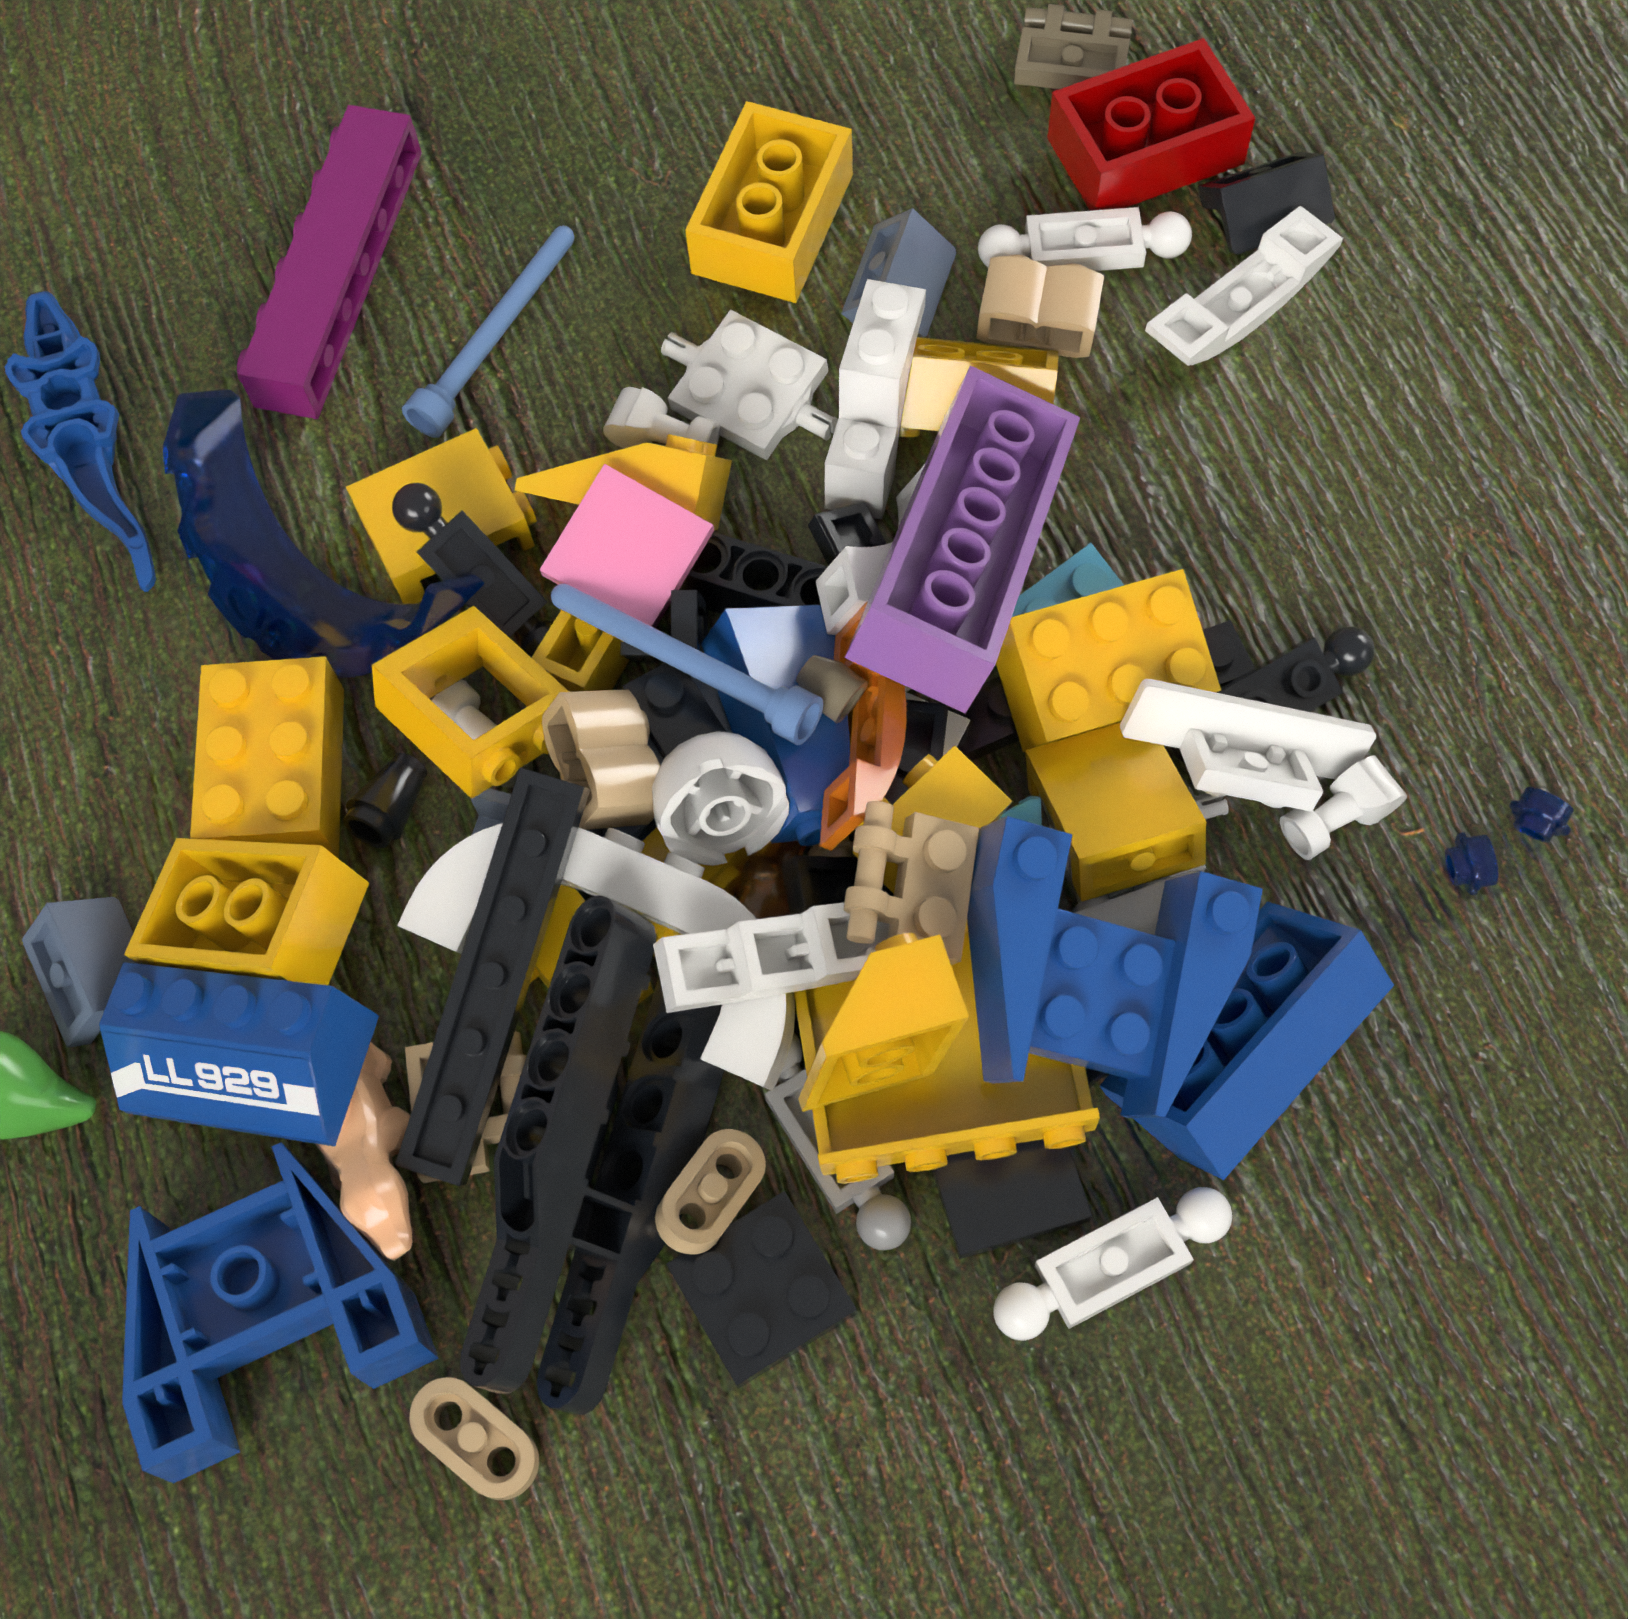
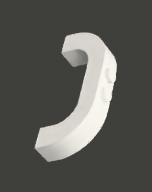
(749, 1034)

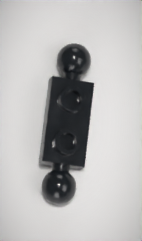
(463, 550)
(1303, 673)

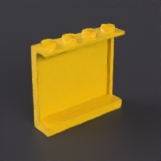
(943, 1111)

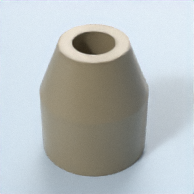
(834, 683)

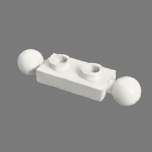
(1090, 238)
(1112, 1263)

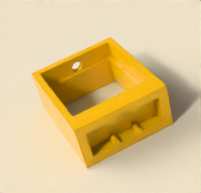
(440, 659)

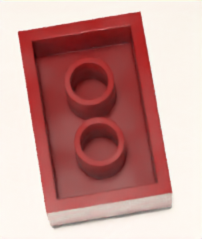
(1150, 127)

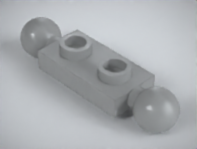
(882, 1218)

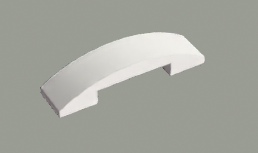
(1248, 293)

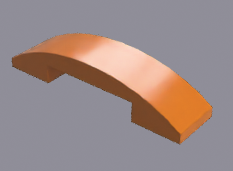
(874, 747)

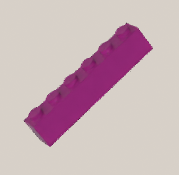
(330, 262)

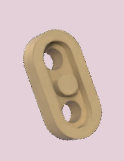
(709, 1195)
(476, 1440)

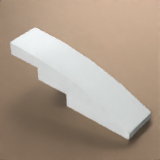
(761, 958)

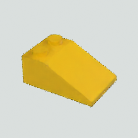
(679, 471)

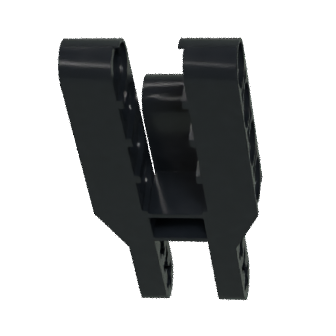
(553, 1150)

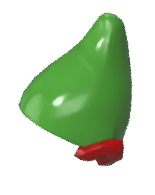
(33, 1095)

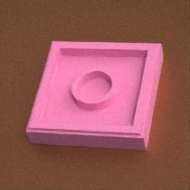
(627, 547)

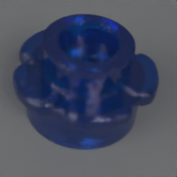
(1541, 814)
(1472, 863)

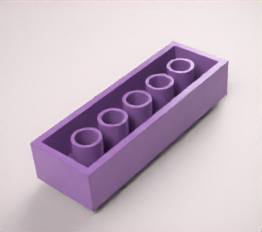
(965, 542)

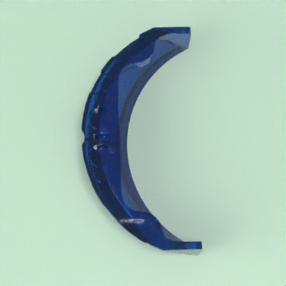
(258, 571)

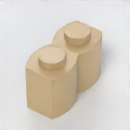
(1040, 305)
(604, 746)

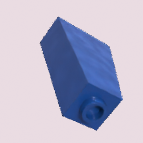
(773, 648)

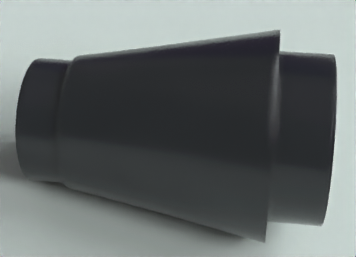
(385, 802)

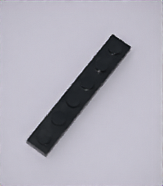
(492, 977)

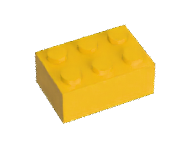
(770, 201)
(1085, 658)
(269, 753)
(249, 910)

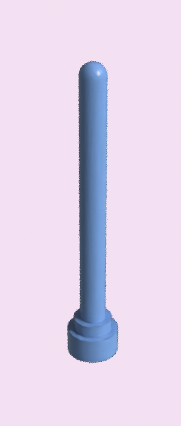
(432, 407)
(789, 711)

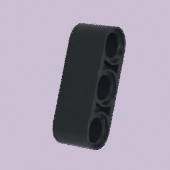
(744, 565)

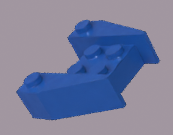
(1093, 987)
(240, 1290)

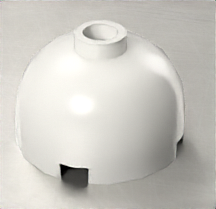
(718, 798)

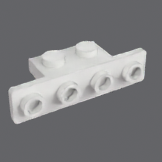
(1247, 744)

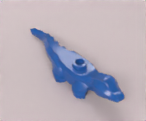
(71, 422)

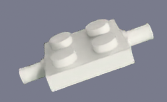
(749, 384)

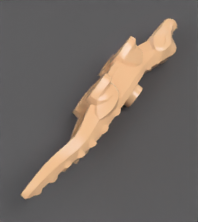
(362, 1162)

